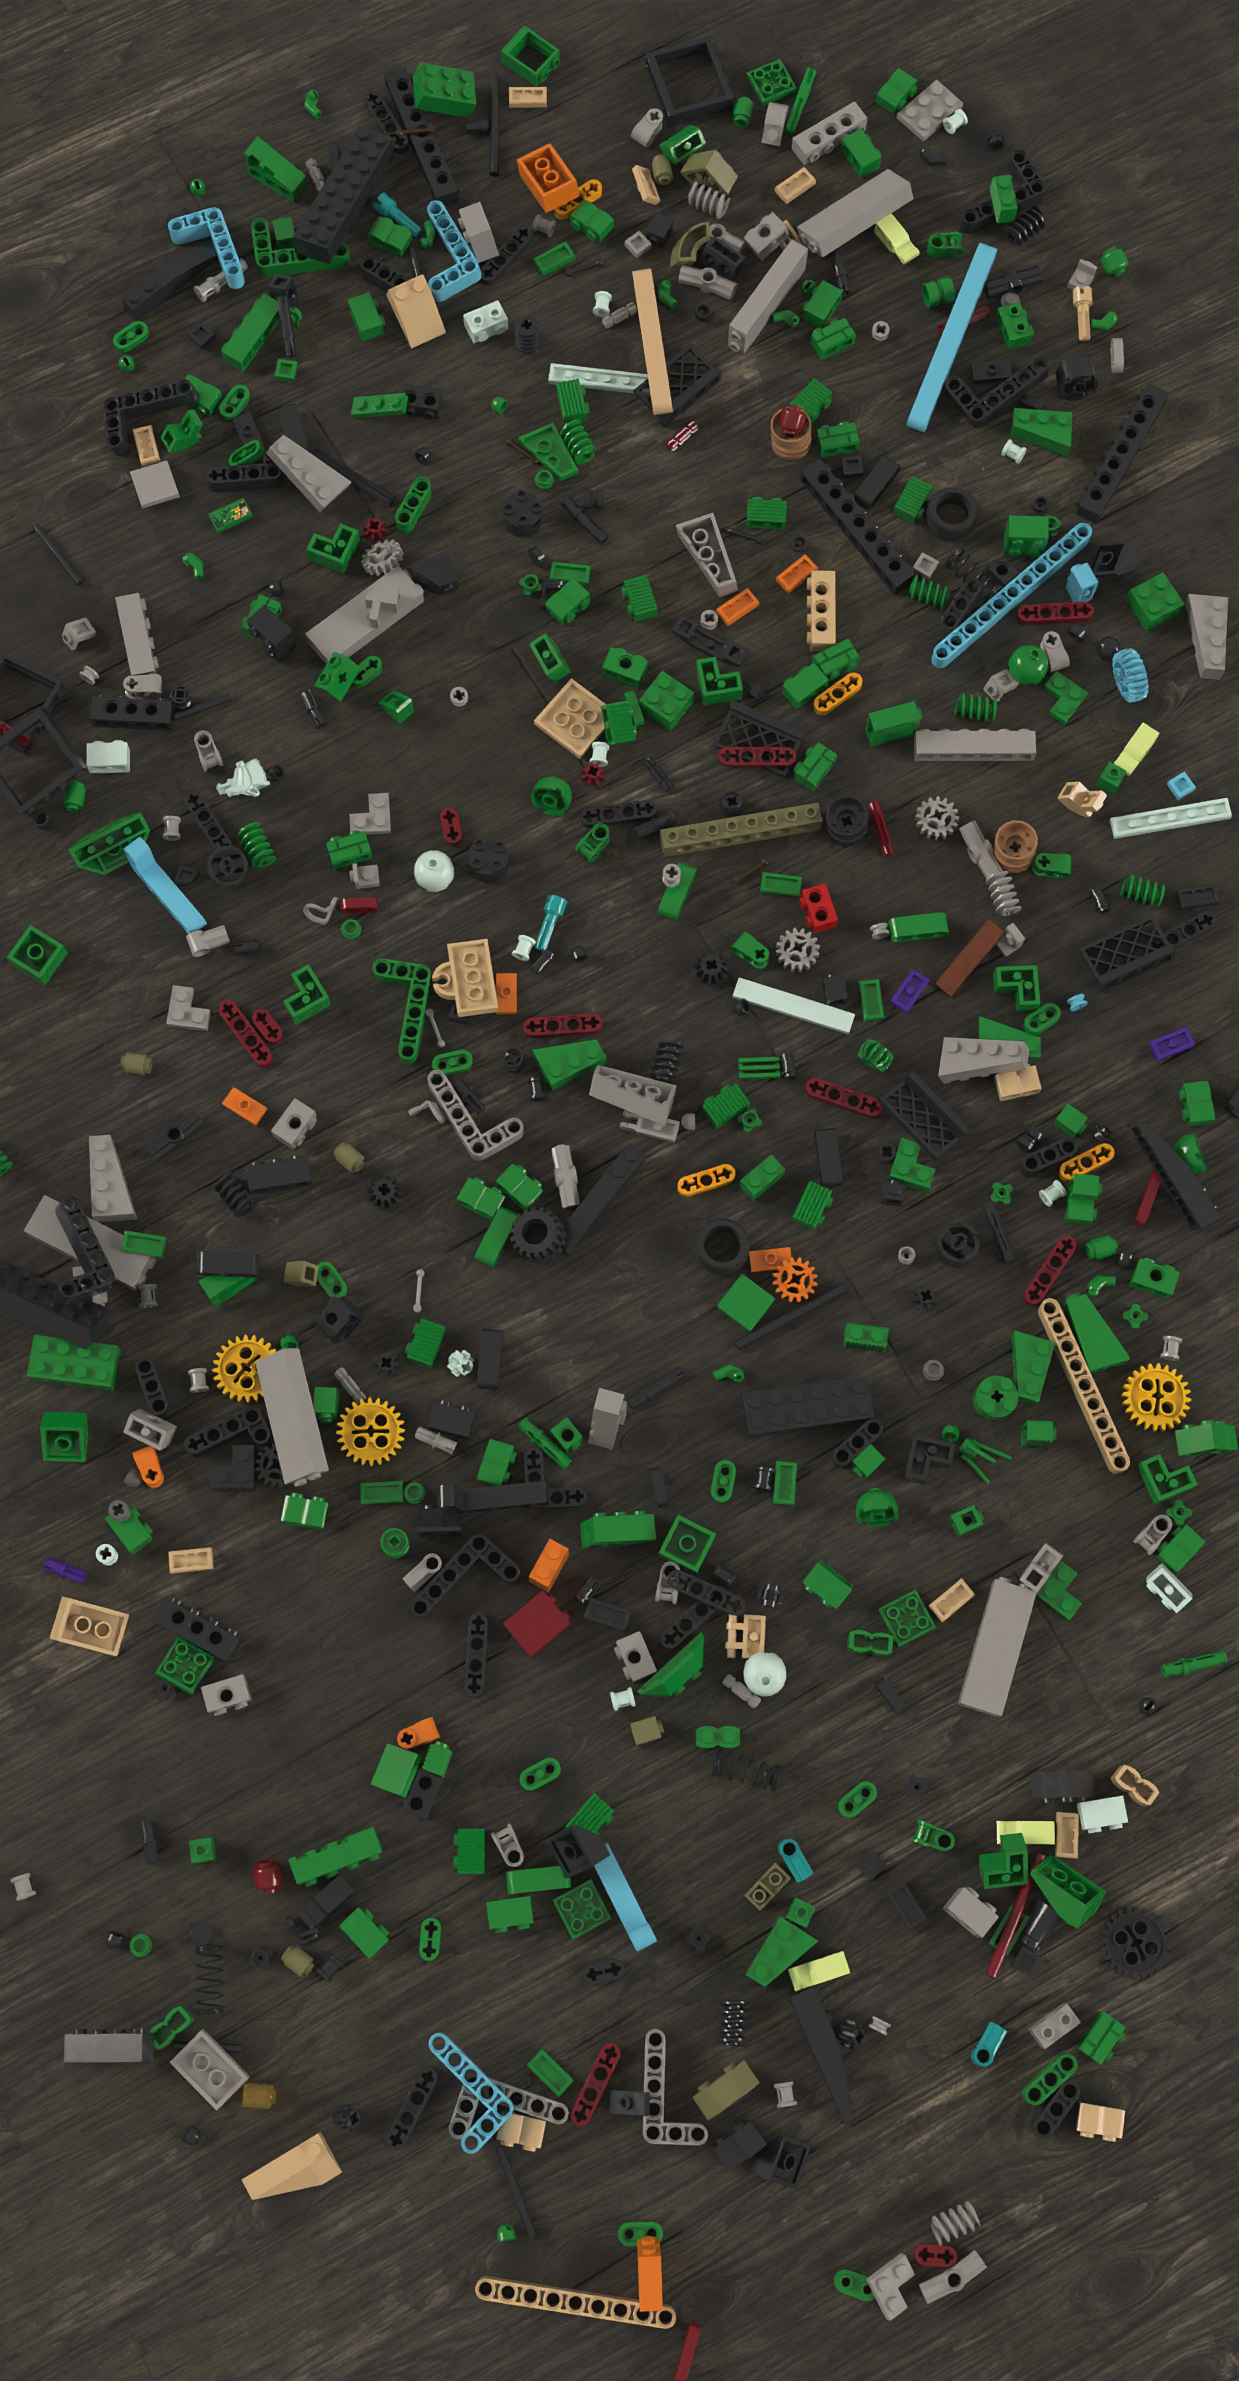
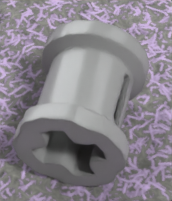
(171, 828)
(671, 869)
(1171, 1348)
(198, 1380)
(23, 1887)
(785, 2094)

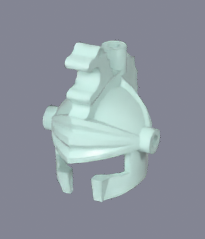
(247, 780)

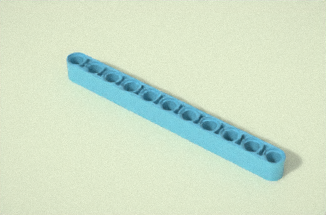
(951, 337)
(1015, 587)

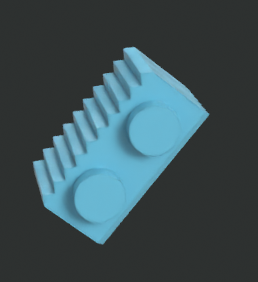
(1081, 583)

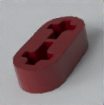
(454, 826)
(359, 905)
(263, 1029)
(935, 2261)

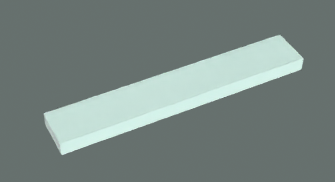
(598, 378)
(1170, 818)
(794, 1006)

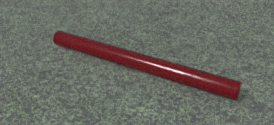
(1013, 1920)

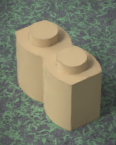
(1017, 1083)
(1139, 1789)
(1100, 2120)
(522, 2130)

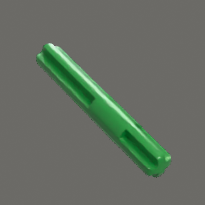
(800, 101)

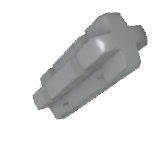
(315, 173)
(619, 315)
(349, 1385)
(741, 1691)

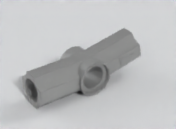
(717, 285)
(980, 849)
(565, 1176)
(939, 2286)

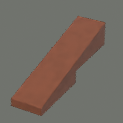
(969, 958)

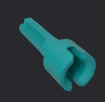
(389, 209)
(553, 909)

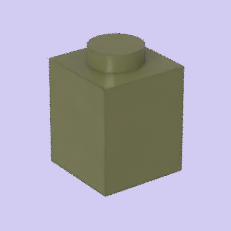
(301, 1274)
(646, 1730)

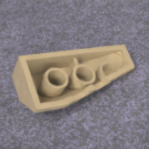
(297, 2169)

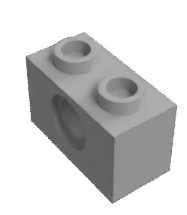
(764, 246)
(295, 1112)
(150, 1429)
(644, 1667)
(213, 1695)
(1054, 2025)

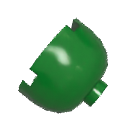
(1028, 664)
(552, 795)
(1190, 1152)
(876, 1508)

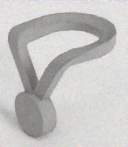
(333, 906)
(437, 1113)

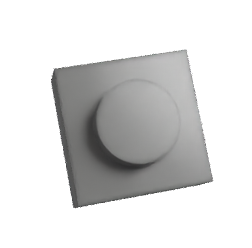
(637, 244)
(925, 566)

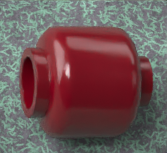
(792, 419)
(268, 1875)

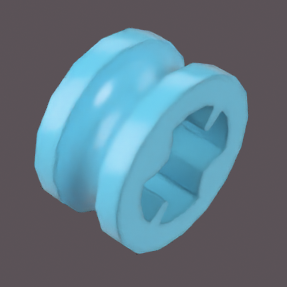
(1077, 1002)

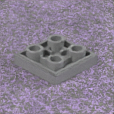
(154, 484)

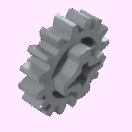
(382, 557)
(941, 811)
(794, 941)

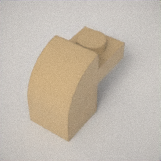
(1080, 799)

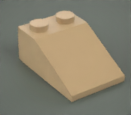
(416, 311)
(89, 1626)

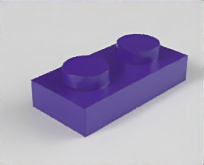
(909, 991)
(1171, 1044)

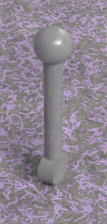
(430, 1013)
(417, 1307)

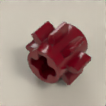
(374, 529)
(597, 772)

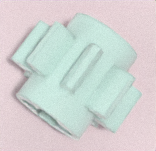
(460, 1363)

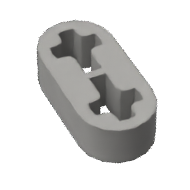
(1117, 355)

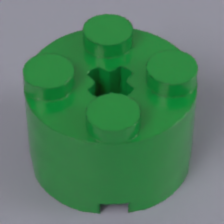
(1003, 1389)

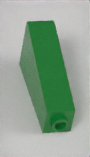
(1093, 1336)

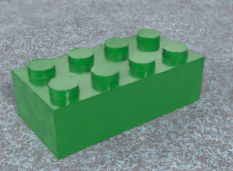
(67, 1364)

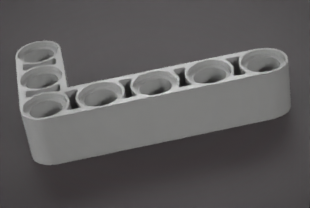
(466, 1121)
(658, 2097)
(525, 2106)

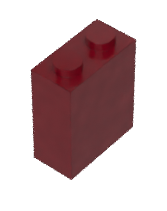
(537, 1623)

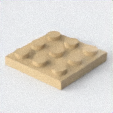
(573, 718)

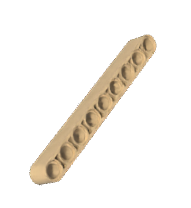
(652, 342)
(1082, 1396)
(563, 2305)

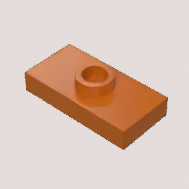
(796, 574)
(737, 607)
(506, 993)
(245, 1106)
(768, 1259)

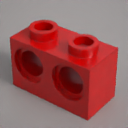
(823, 907)

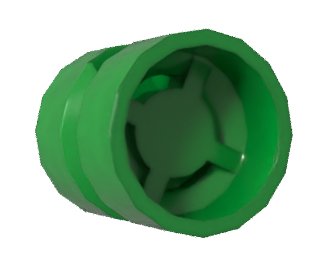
(938, 292)
(395, 1543)

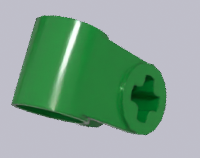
(948, 245)
(591, 845)
(1054, 865)
(748, 948)
(931, 1836)

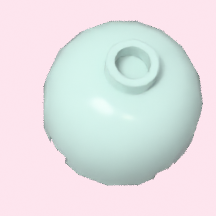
(434, 871)
(764, 1674)

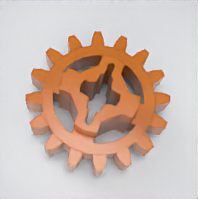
(789, 1271)

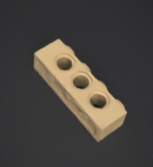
(824, 582)

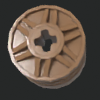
(788, 445)
(1015, 836)

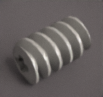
(707, 201)
(1001, 894)
(954, 2222)

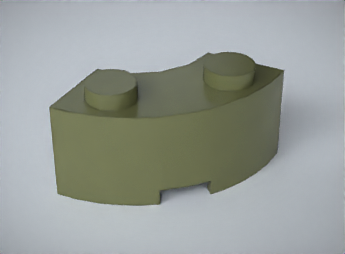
(687, 246)
(726, 2089)

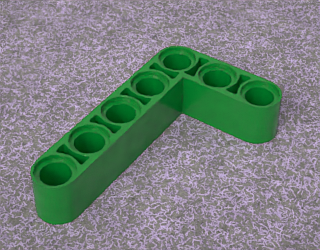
(293, 260)
(413, 1004)

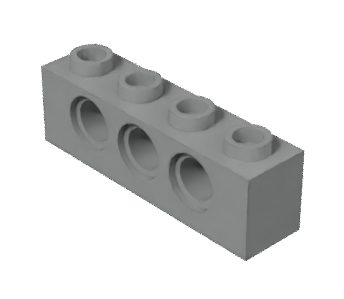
(804, 145)

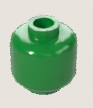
(1114, 262)

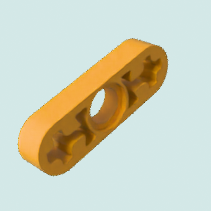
(583, 191)
(835, 702)
(1096, 1150)
(710, 1172)

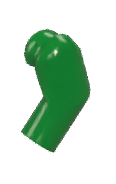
(311, 104)
(430, 235)
(664, 294)
(786, 316)
(1106, 323)
(196, 563)
(1098, 1282)
(729, 1371)

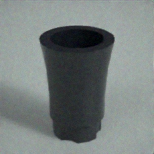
(1040, 1925)

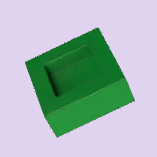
(286, 370)

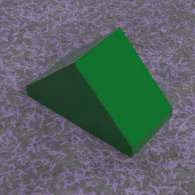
(397, 706)

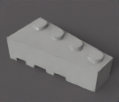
(309, 474)
(1209, 629)
(980, 1057)
(633, 1093)
(108, 1185)

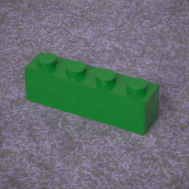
(251, 333)

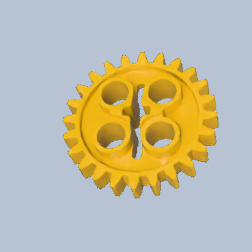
(232, 1356)
(1137, 1394)
(369, 1412)

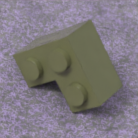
(711, 170)

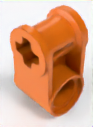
(148, 1463)
(422, 1733)

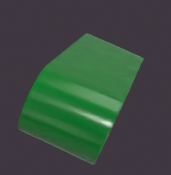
(410, 513)
(675, 897)
(918, 927)
(496, 1237)
(536, 1880)
(1039, 2080)

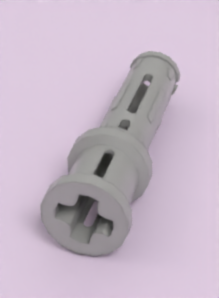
(214, 284)

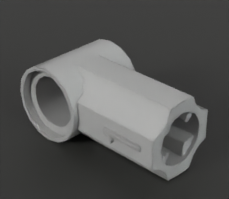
(729, 239)
(202, 942)
(421, 1573)

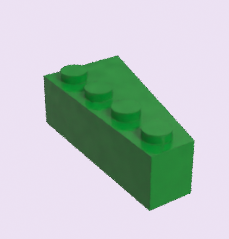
(335, 1857)

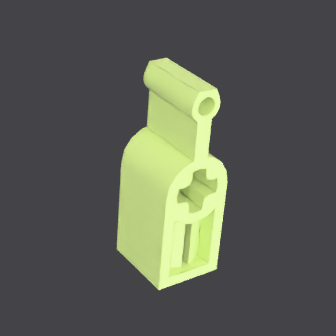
(896, 238)
(1137, 748)
(1033, 1831)
(819, 1970)

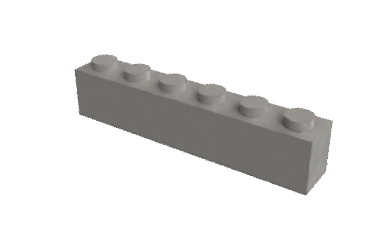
(974, 745)

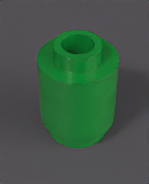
(742, 112)
(74, 797)
(1101, 1247)

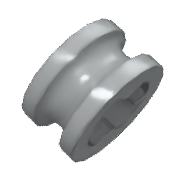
(881, 325)
(708, 614)
(89, 675)
(462, 691)
(879, 930)
(879, 2025)

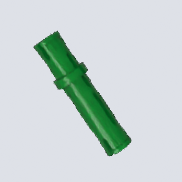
(549, 1447)
(1185, 1666)

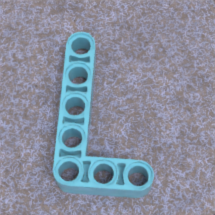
(206, 224)
(463, 265)
(161, 885)
(625, 1902)
(475, 2087)

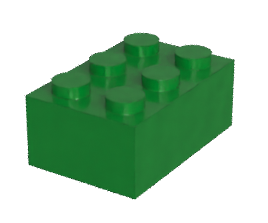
(444, 90)

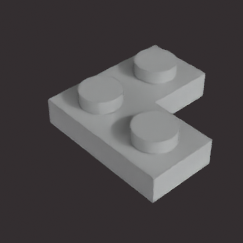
(377, 819)
(182, 1014)
(885, 2285)

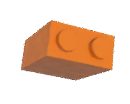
(549, 1565)
(649, 2274)

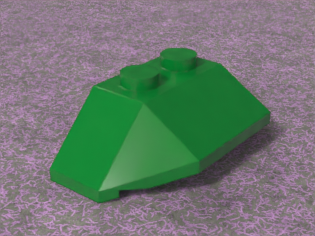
(104, 848)
(677, 1671)

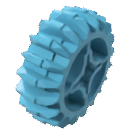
(1130, 675)

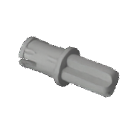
(435, 1439)

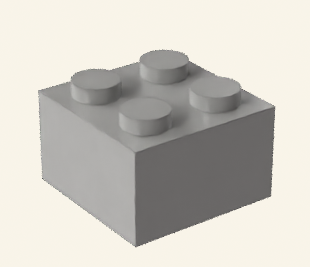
(477, 232)
(971, 1912)

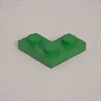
(1069, 697)
(1054, 1592)

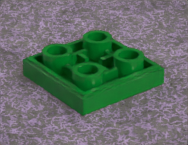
(771, 82)
(746, 1303)
(906, 1618)
(185, 1665)
(396, 1770)
(582, 1909)

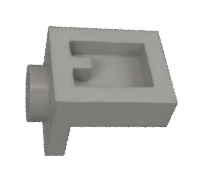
(1083, 275)
(77, 632)
(1000, 684)
(365, 876)
(1011, 940)

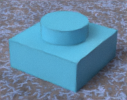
(1181, 785)

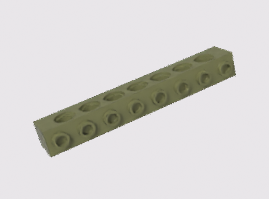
(740, 829)

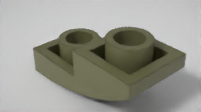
(768, 1886)

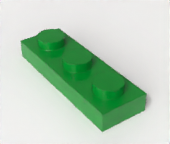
(379, 405)

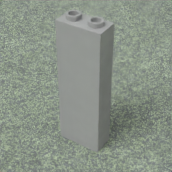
(855, 213)
(767, 297)
(348, 627)
(127, 1267)
(292, 1417)
(997, 1647)

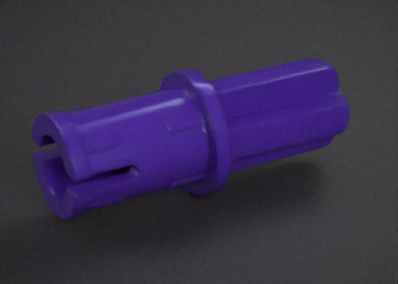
(64, 1570)

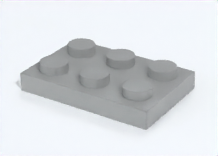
(929, 109)
(209, 2069)

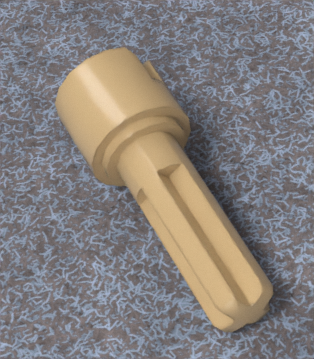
(1082, 302)

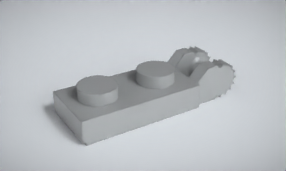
(651, 1128)

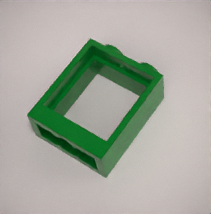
(518, 43)
(893, 723)
(222, 1288)

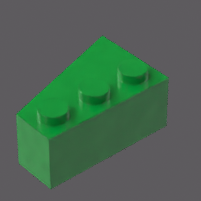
(274, 170)
(1031, 1363)

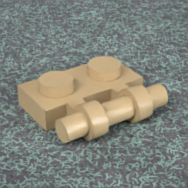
(753, 1635)

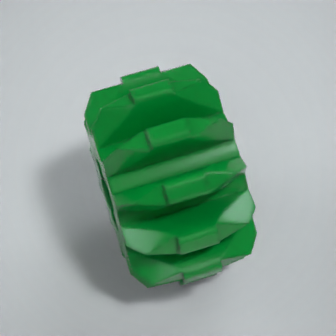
(875, 1055)

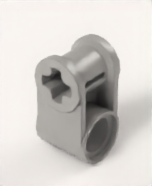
(648, 127)
(1055, 653)
(144, 686)
(208, 753)
(1151, 1537)
(662, 1585)
(508, 1845)

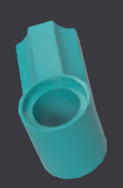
(796, 1861)
(989, 2043)

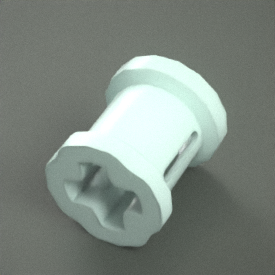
(955, 121)
(602, 302)
(1013, 451)
(599, 753)
(523, 948)
(1052, 1193)
(104, 1549)
(622, 1699)

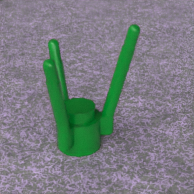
(971, 1448)

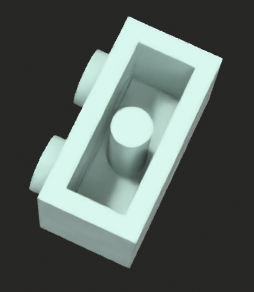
(485, 322)
(108, 757)
(1169, 1588)
(1102, 1813)

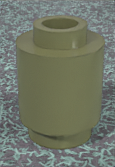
(662, 170)
(136, 1063)
(349, 1157)
(298, 1961)

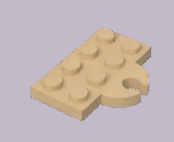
(468, 978)

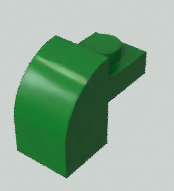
(184, 434)

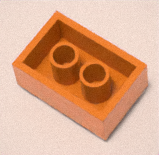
(548, 178)

